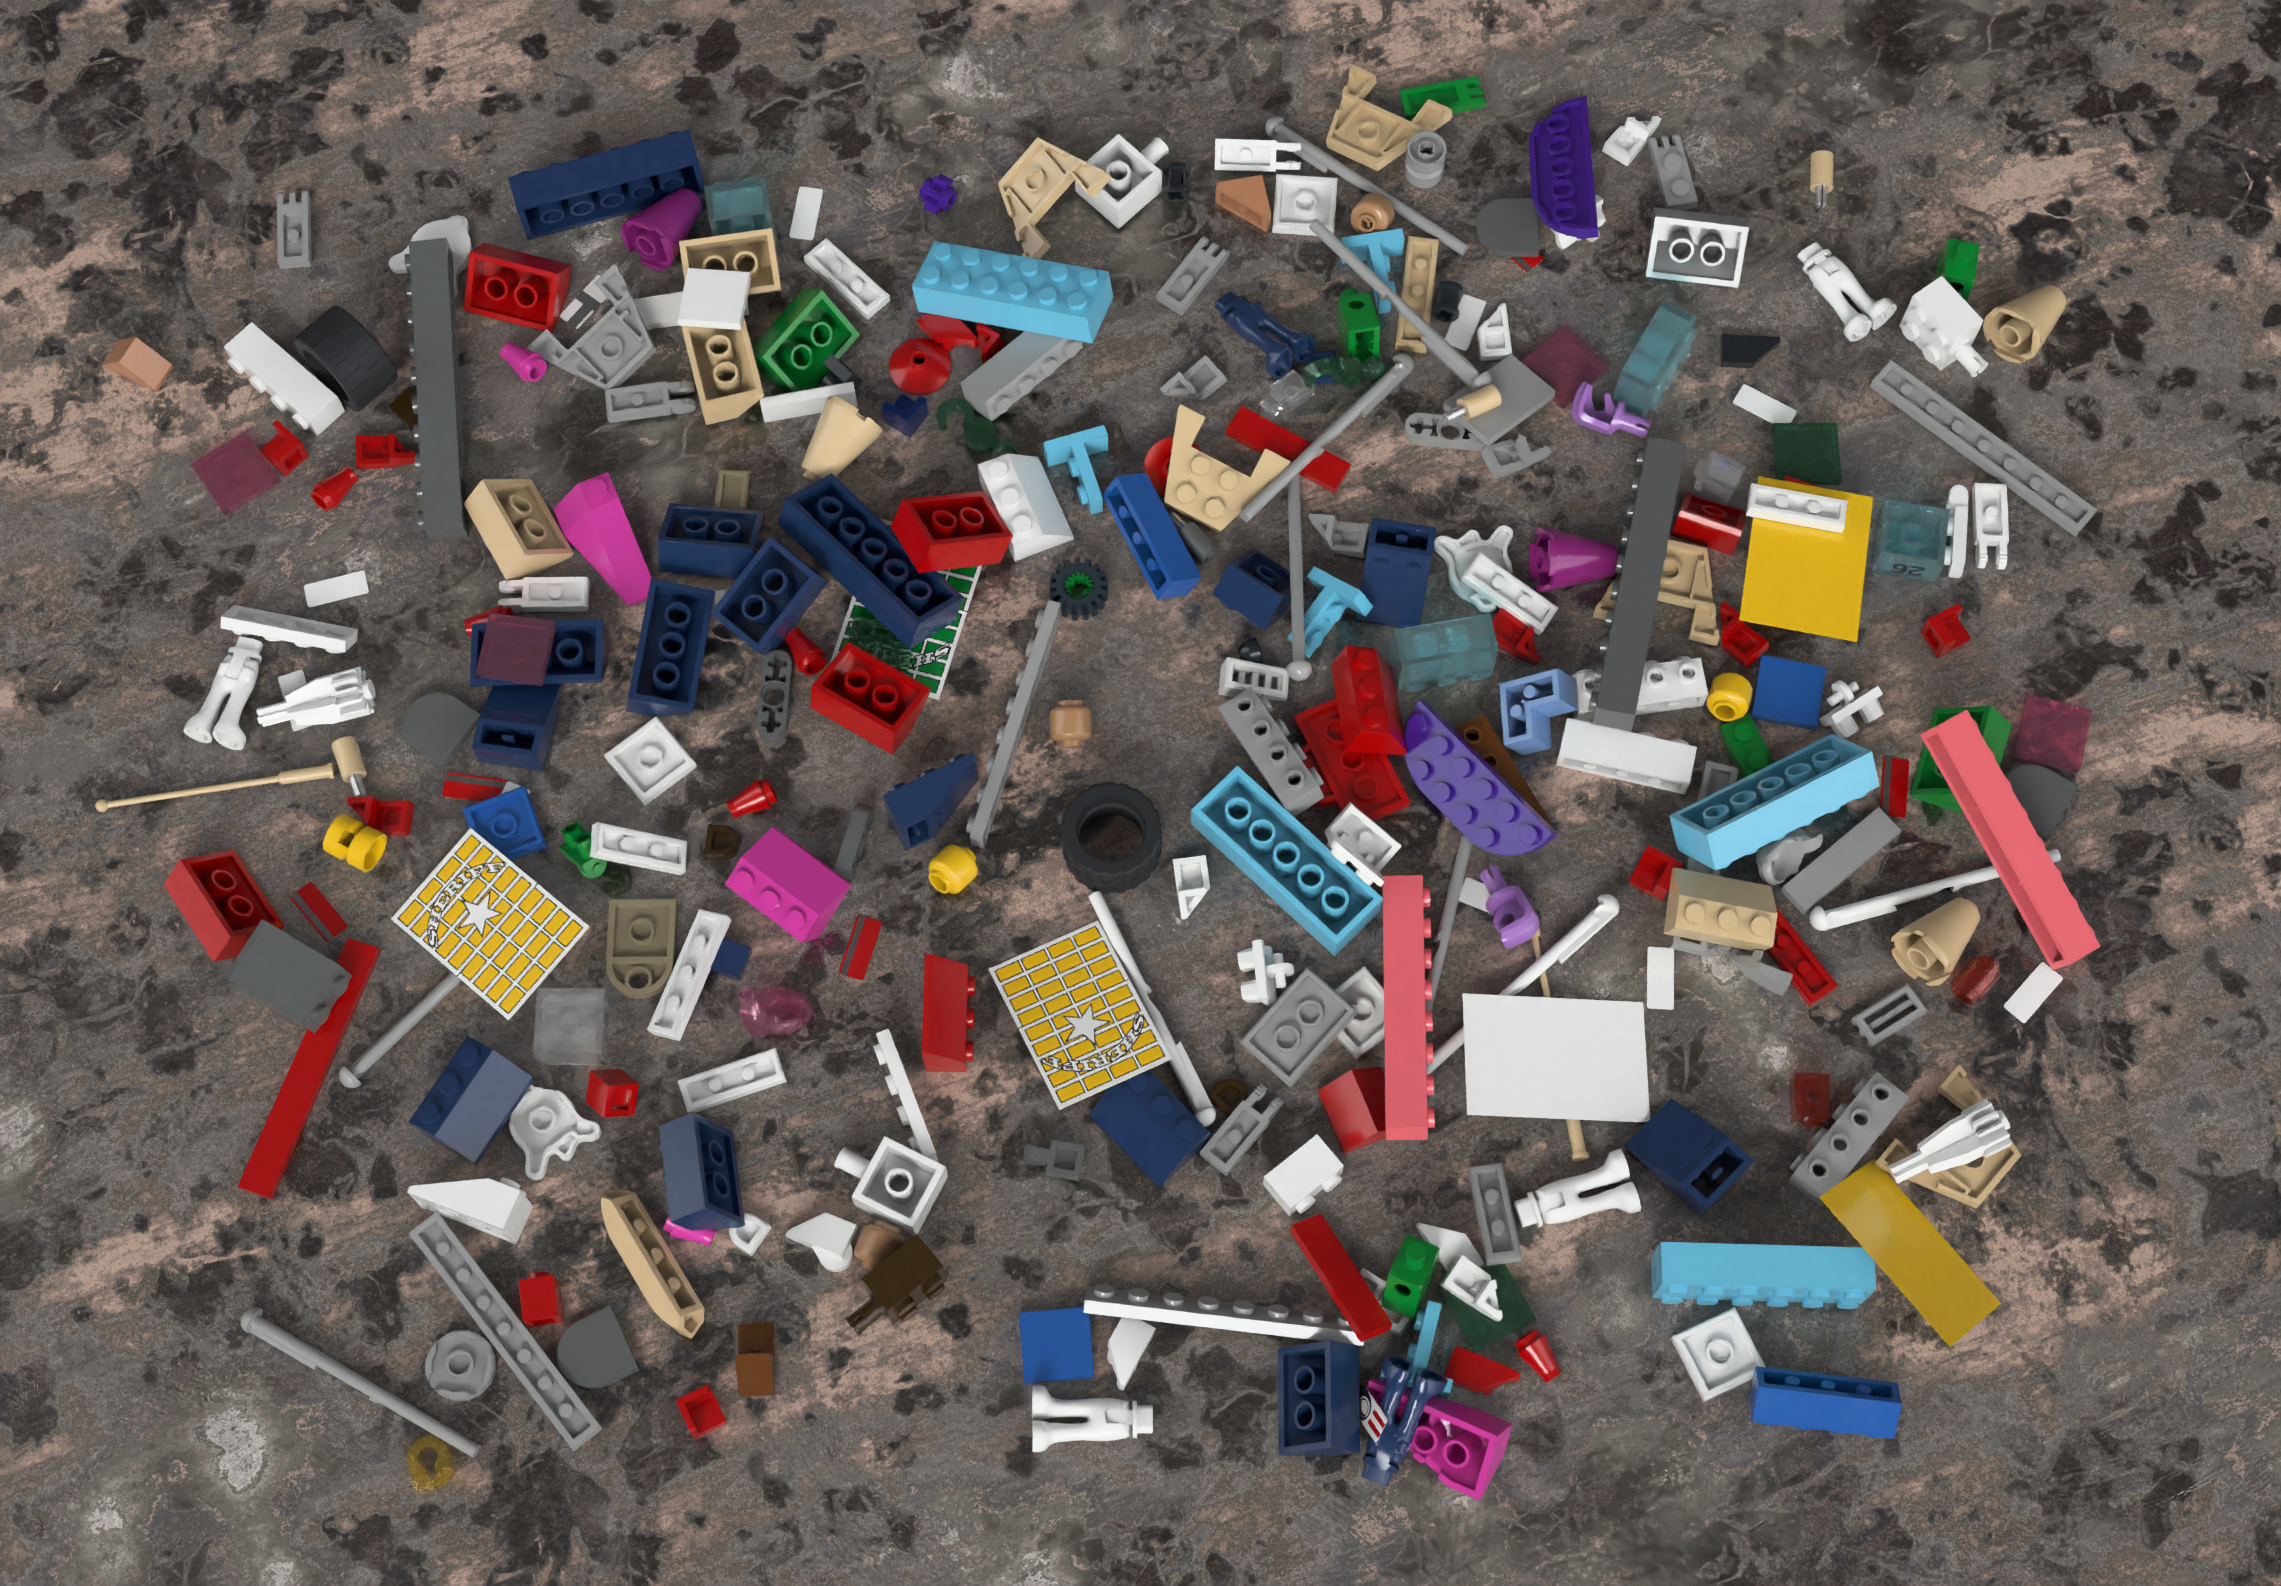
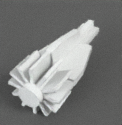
(324, 700)
(1957, 1142)

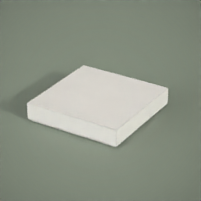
(1303, 200)
(714, 298)
(650, 760)
(1367, 1026)
(1718, 1354)

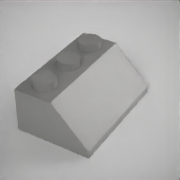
(1696, 247)

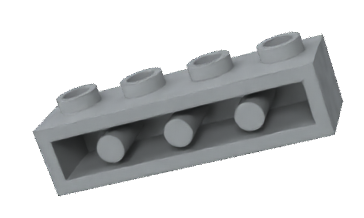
(1016, 371)
(1271, 751)
(1848, 1138)

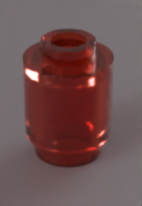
(1976, 979)

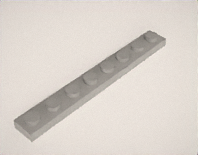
(1983, 448)
(1010, 735)
(1212, 1313)
(505, 1331)

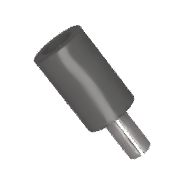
(1195, 540)

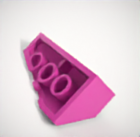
(601, 532)
(1455, 1441)

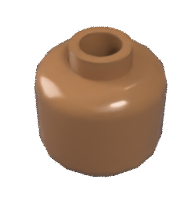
(1372, 214)
(1070, 723)
(877, 1243)

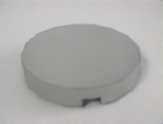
(460, 1365)

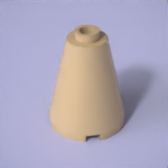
(2024, 323)
(837, 439)
(1936, 941)

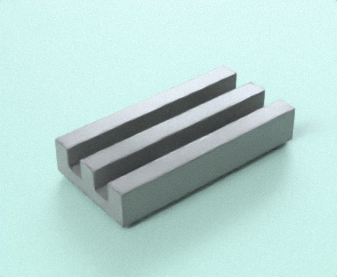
(1866, 1030)

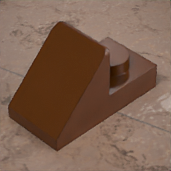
(756, 1360)

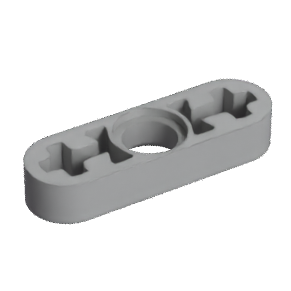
(1425, 439)

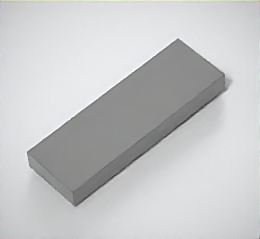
(1494, 1214)

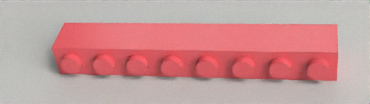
(2010, 840)
(1404, 1008)

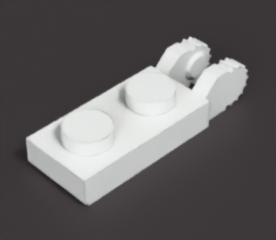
(1253, 155)
(1990, 522)
(1957, 530)
(547, 594)

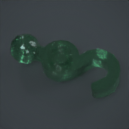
(1344, 370)
(978, 432)

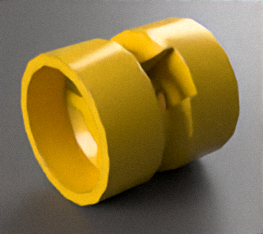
(355, 842)

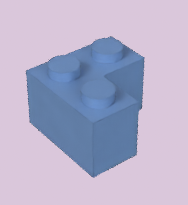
(1528, 706)

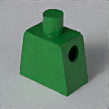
(1959, 264)
(1355, 316)
(1414, 1269)

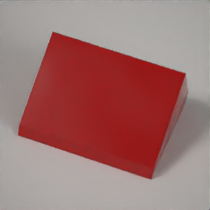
(1709, 523)
(1356, 1107)

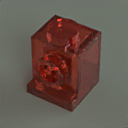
(1800, 1107)

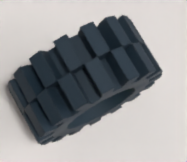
(1084, 574)

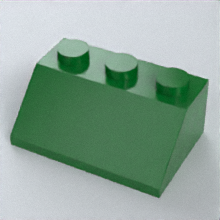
(802, 340)
(1929, 782)

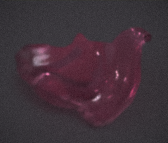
(773, 1010)

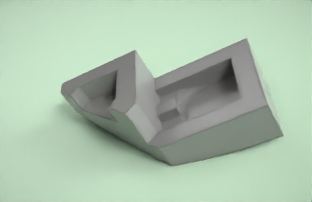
(1195, 383)
(1512, 456)
(1342, 537)
(1762, 974)

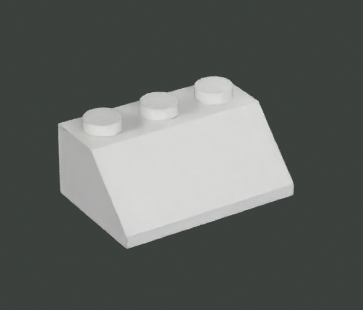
(1025, 503)

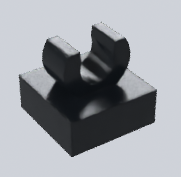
(840, 373)

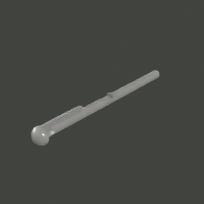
(1277, 131)
(1432, 338)
(1364, 405)
(1299, 668)
(1447, 916)
(350, 1076)
(253, 1322)

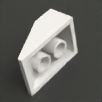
(478, 1203)

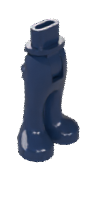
(1254, 323)
(1397, 1436)

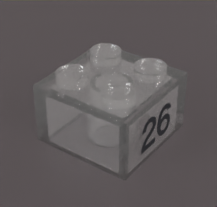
(572, 1026)

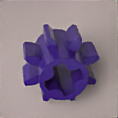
(938, 194)

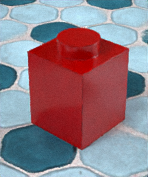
(541, 1299)

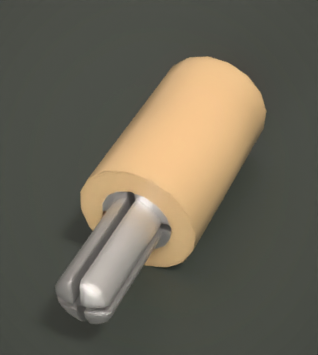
(1821, 175)
(1474, 404)
(350, 763)

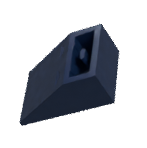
(1396, 572)
(517, 725)
(926, 804)
(1689, 1156)

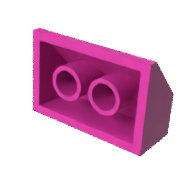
(788, 885)

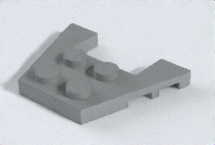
(608, 349)

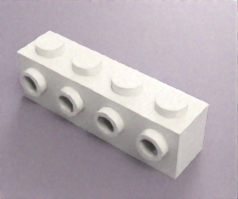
(1663, 687)

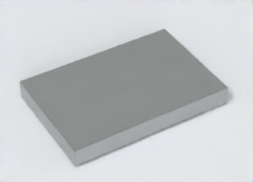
(1521, 396)
(1298, 1027)

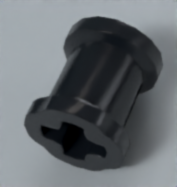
(1176, 182)
(1447, 301)

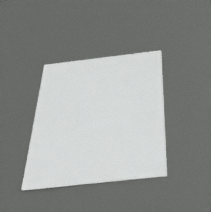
(1555, 1058)

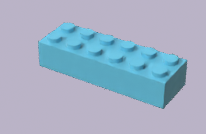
(1013, 291)
(1774, 801)
(1286, 860)
(1762, 1274)

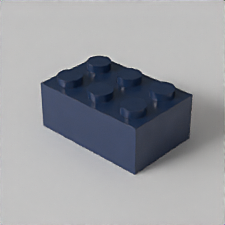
(769, 596)

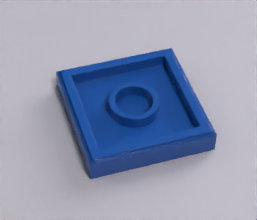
(1788, 692)
(507, 823)
(1056, 1345)

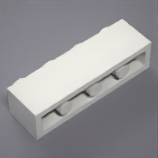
(284, 379)
(1626, 755)

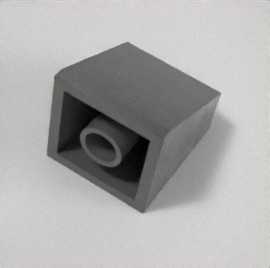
(288, 976)

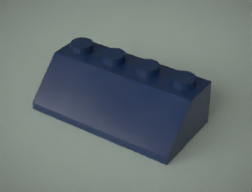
(670, 649)
(576, 654)

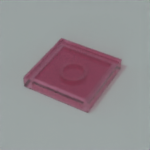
(1565, 364)
(235, 473)
(516, 649)
(2052, 733)

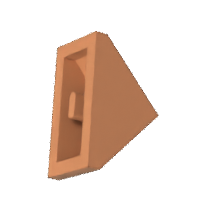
(1246, 199)
(138, 363)

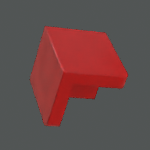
(284, 450)
(1945, 631)
(1654, 872)
(612, 1093)
(701, 1411)

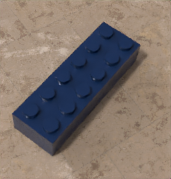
(605, 184)
(869, 560)

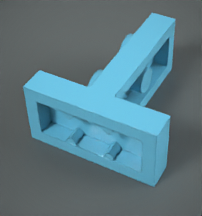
(1376, 250)
(1075, 450)
(1328, 607)
(1419, 1353)

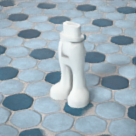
(1831, 278)
(234, 677)
(1560, 1201)
(1107, 1419)

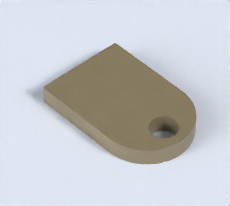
(641, 941)

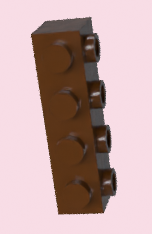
(1485, 742)

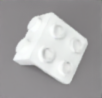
(1361, 842)

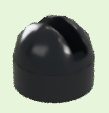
(1250, 651)

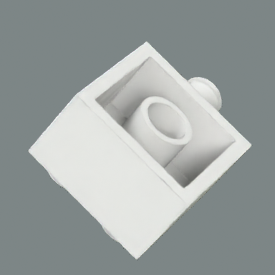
(1133, 178)
(1943, 327)
(895, 1183)

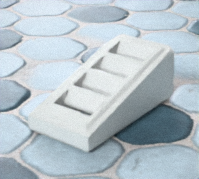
(1241, 668)

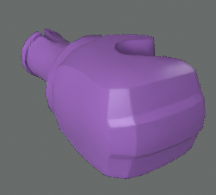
(1610, 417)
(1511, 909)

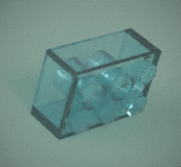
(1656, 360)
(1443, 652)

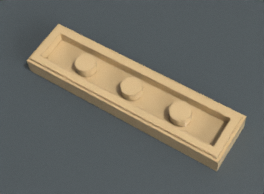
(1417, 290)

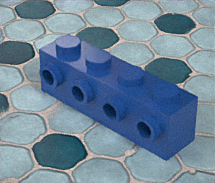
(1151, 536)
(1825, 1402)

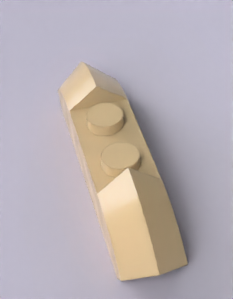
(651, 1262)

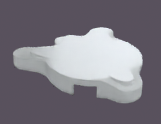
(456, 232)
(1462, 551)
(548, 1125)

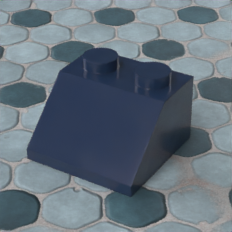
(1255, 589)

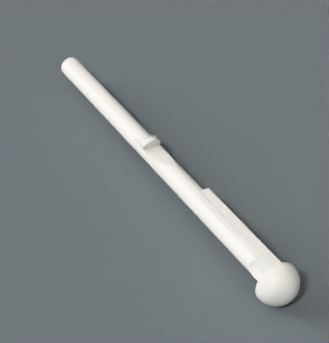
(1884, 904)
(1561, 951)
(1180, 1061)

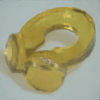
(443, 1466)

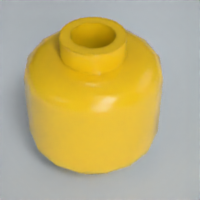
(1729, 696)
(952, 869)

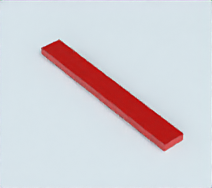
(306, 1078)

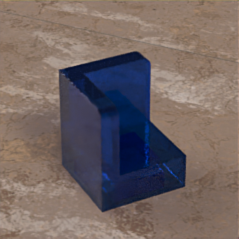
(906, 414)

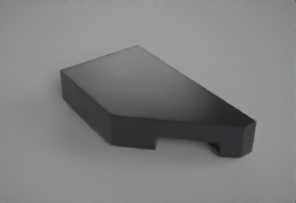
(1745, 350)

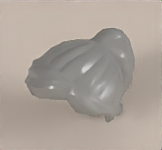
(1783, 857)

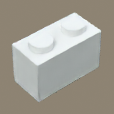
(1304, 1176)

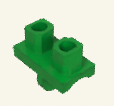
(578, 850)

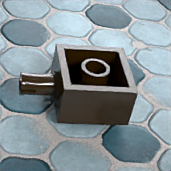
(899, 1285)

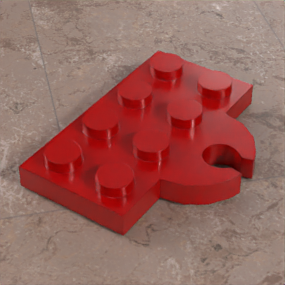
(1348, 776)

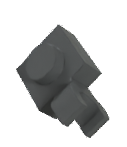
(1062, 1159)

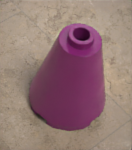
(660, 227)
(1568, 559)

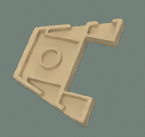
(1372, 133)
(1037, 183)
(1206, 487)
(1684, 583)
(1967, 1182)

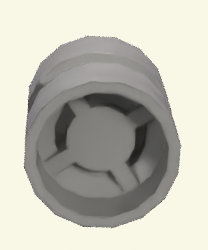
(1425, 159)

